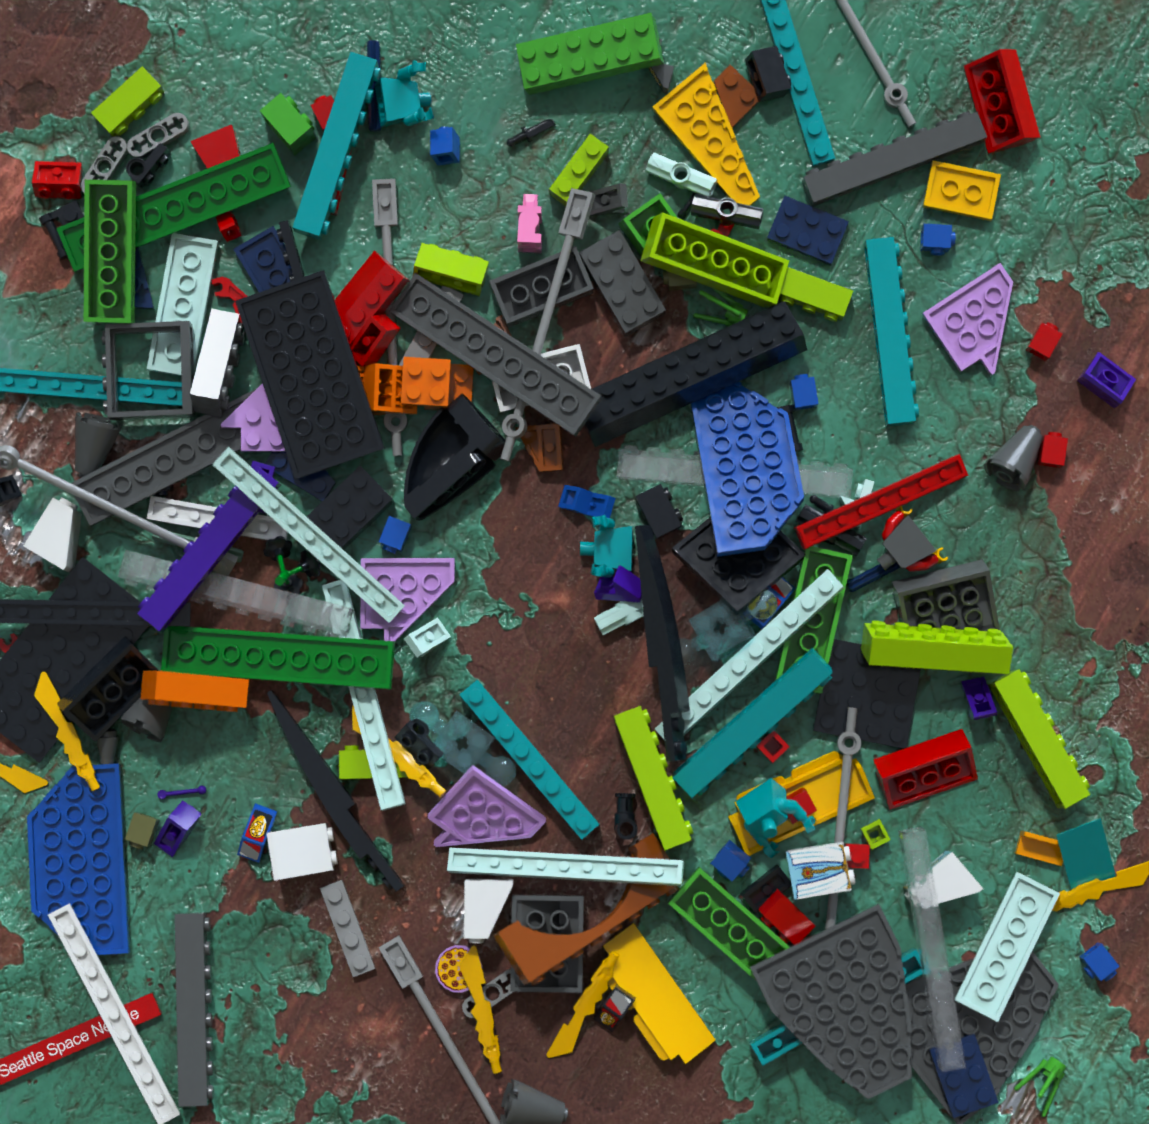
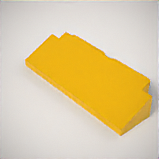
(822, 781)
(662, 1008)

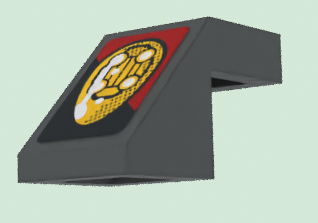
(662, 74)

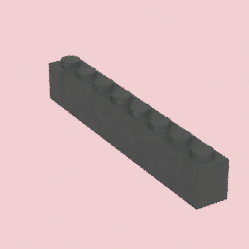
(894, 159)
(192, 1009)

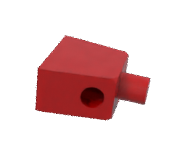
(217, 146)

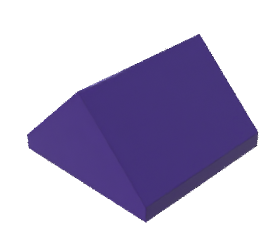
(1106, 380)

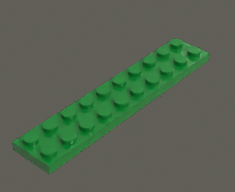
(193, 199)
(278, 656)

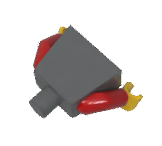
(907, 544)

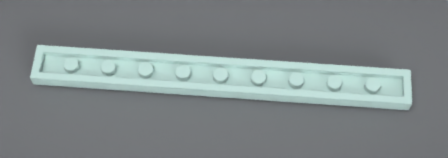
(308, 534)
(759, 649)
(370, 717)
(566, 866)

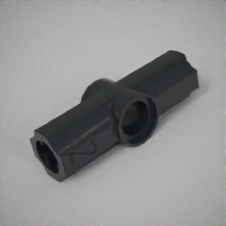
(741, 214)
(847, 540)

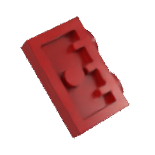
(57, 179)

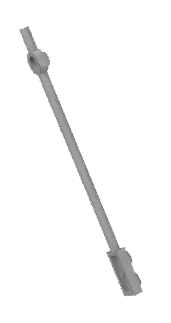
(890, 86)
(386, 217)
(572, 227)
(11, 458)
(843, 796)
(407, 974)

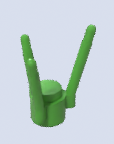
(734, 313)
(1054, 1072)

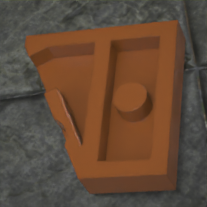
(735, 94)
(545, 446)

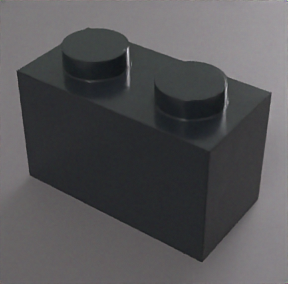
(768, 73)
(658, 511)

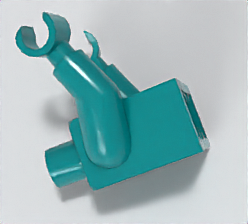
(400, 100)
(610, 547)
(768, 808)

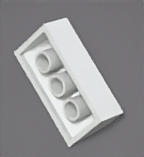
(568, 359)

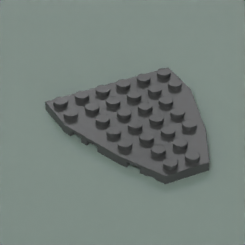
(846, 1000)
(999, 1041)

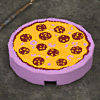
(448, 968)

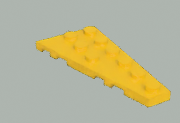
(703, 128)

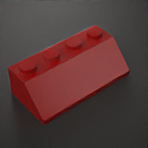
(1002, 100)
(369, 293)
(926, 769)

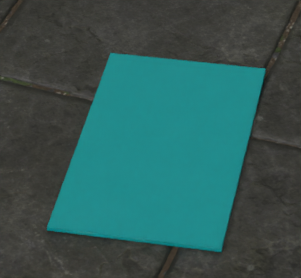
(1086, 853)

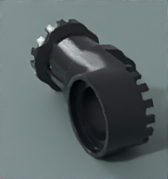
(625, 814)

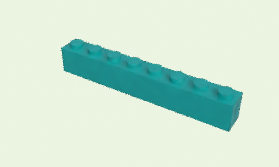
(335, 146)
(889, 331)
(752, 723)
(529, 759)
(781, 1039)

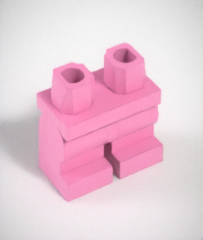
(528, 225)

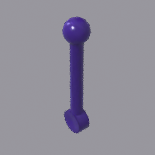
(162, 794)

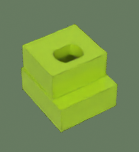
(880, 839)

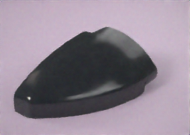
(450, 457)

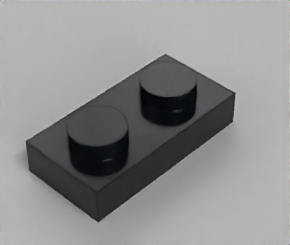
(765, 886)

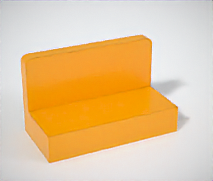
(1039, 848)

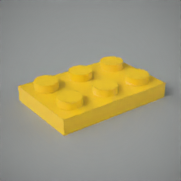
(961, 190)

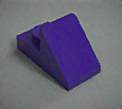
(621, 587)
(978, 698)

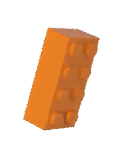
(190, 689)

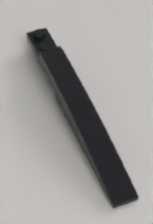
(663, 643)
(333, 794)

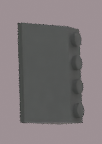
(950, 597)
(551, 916)

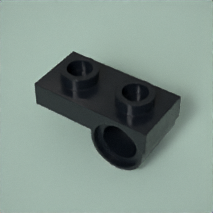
(156, 159)
(418, 744)

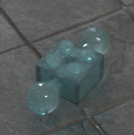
(737, 629)
(498, 768)

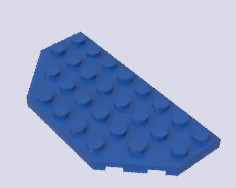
(746, 468)
(81, 857)

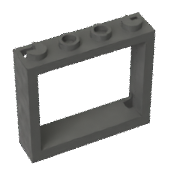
(109, 362)

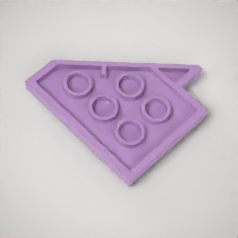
(973, 319)
(256, 423)
(413, 582)
(482, 812)

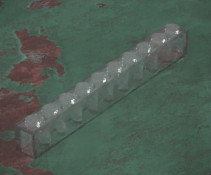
(687, 470)
(245, 597)
(932, 949)

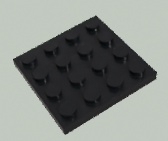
(741, 576)
(880, 694)

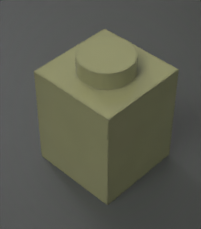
(677, 282)
(141, 830)

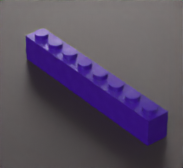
(201, 557)

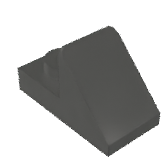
(610, 200)

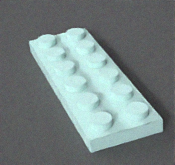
(183, 298)
(1006, 946)

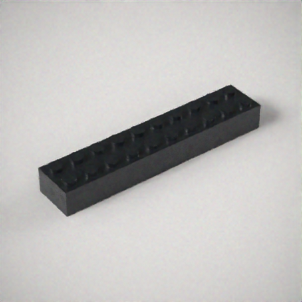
(695, 372)

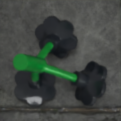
(287, 580)

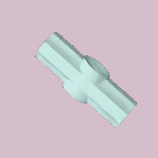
(668, 169)
(621, 614)

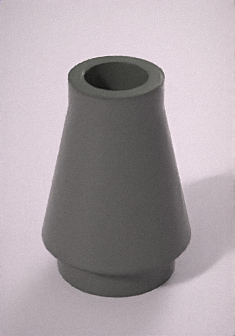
(107, 746)

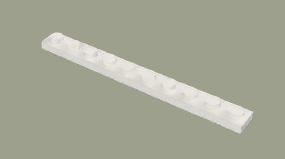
(114, 1014)

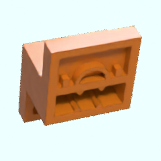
(434, 382)
(384, 388)

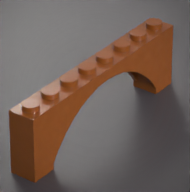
(536, 952)

